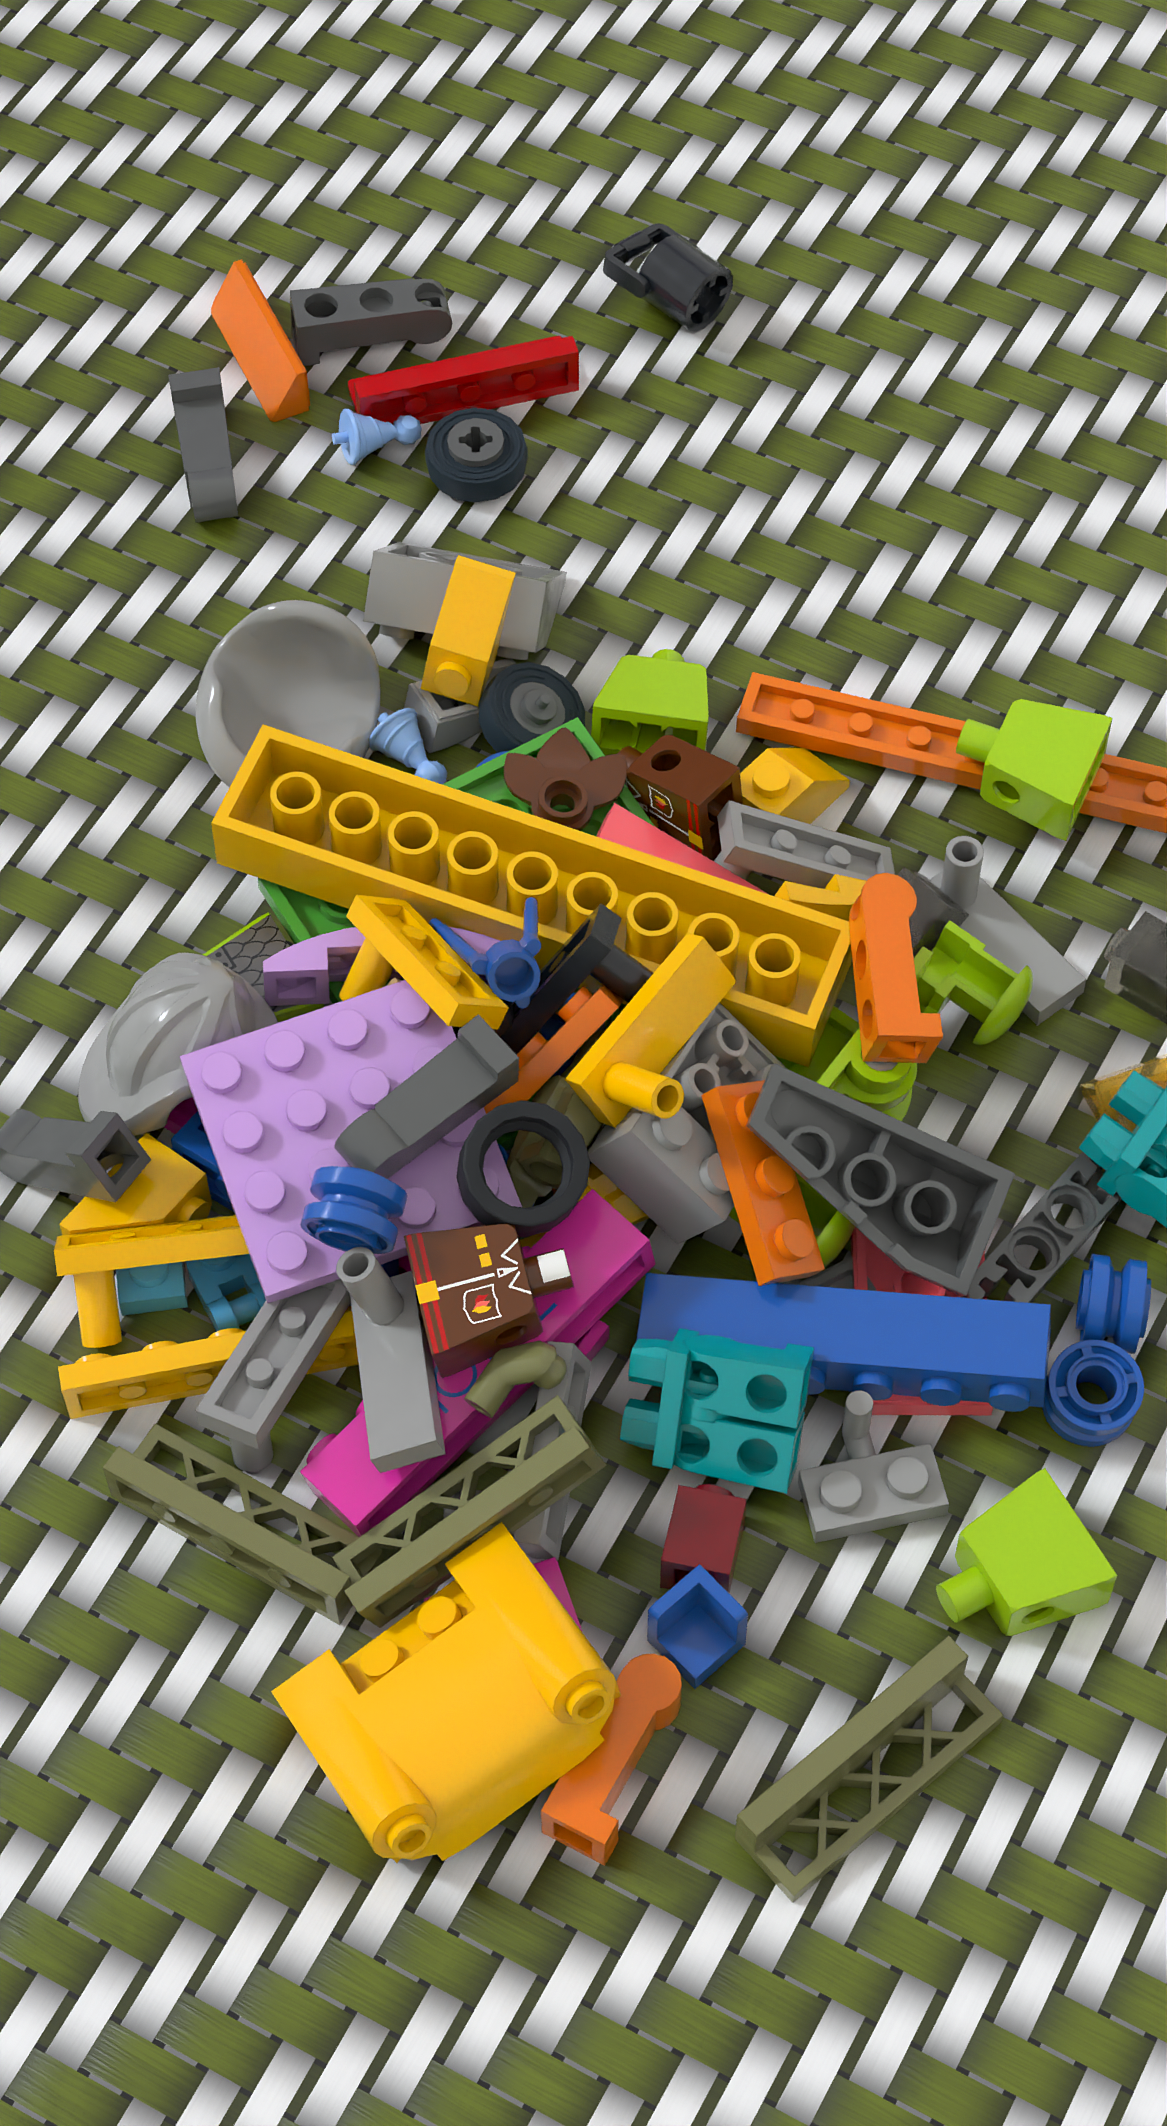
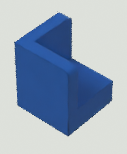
(697, 1626)

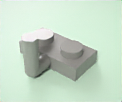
(870, 1487)

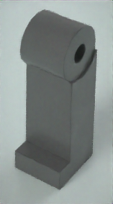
(367, 315)
(204, 443)
(431, 1101)
(71, 1154)

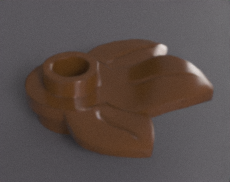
(565, 777)

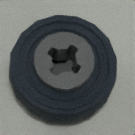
(476, 454)

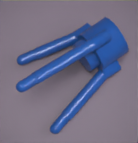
(508, 963)

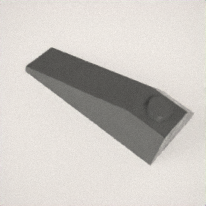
(895, 1183)

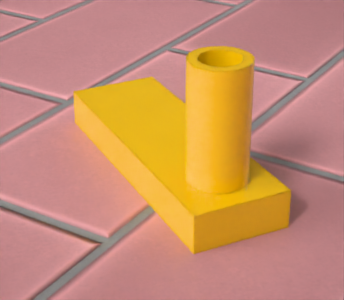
(405, 942)
(642, 1040)
(96, 1255)

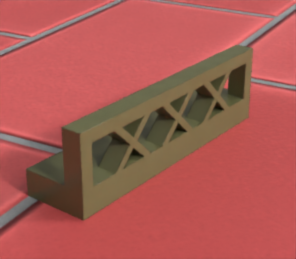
(513, 1500)
(233, 1534)
(851, 1748)

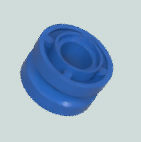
(353, 1209)
(1114, 1302)
(1111, 1370)

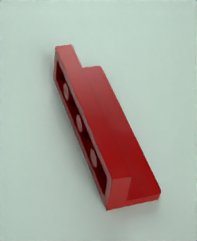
(470, 381)

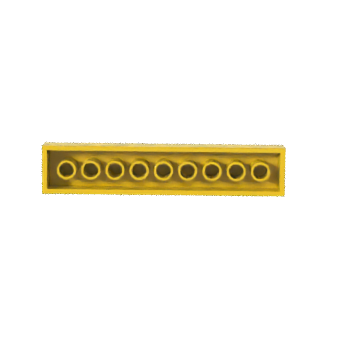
(369, 830)

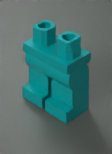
(1138, 1159)
(722, 1407)

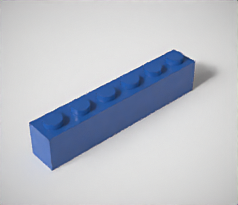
(869, 1338)

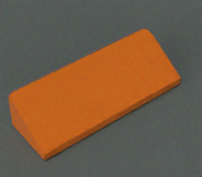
(260, 345)

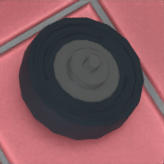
(525, 704)

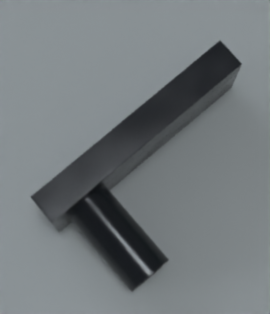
(584, 954)

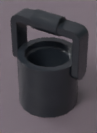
(673, 277)

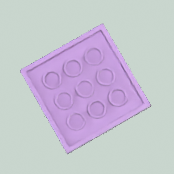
(285, 1098)

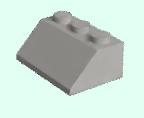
(412, 580)

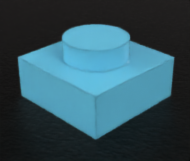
(151, 1288)

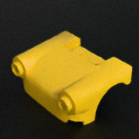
(455, 1707)

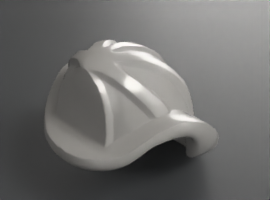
(293, 671)
(169, 1013)

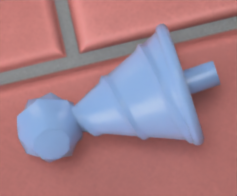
(363, 434)
(401, 739)

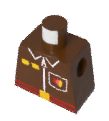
(683, 790)
(480, 1291)

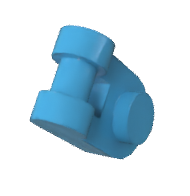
(221, 1276)

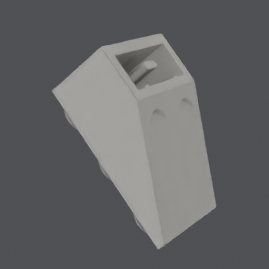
(674, 1162)

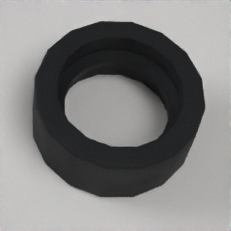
(546, 1123)

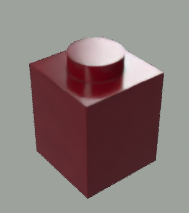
(703, 1531)

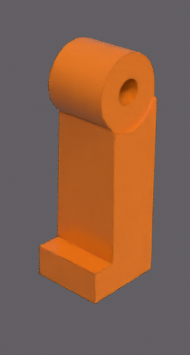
(886, 975)
(586, 1794)

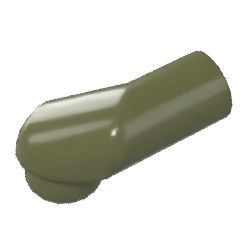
(515, 1366)

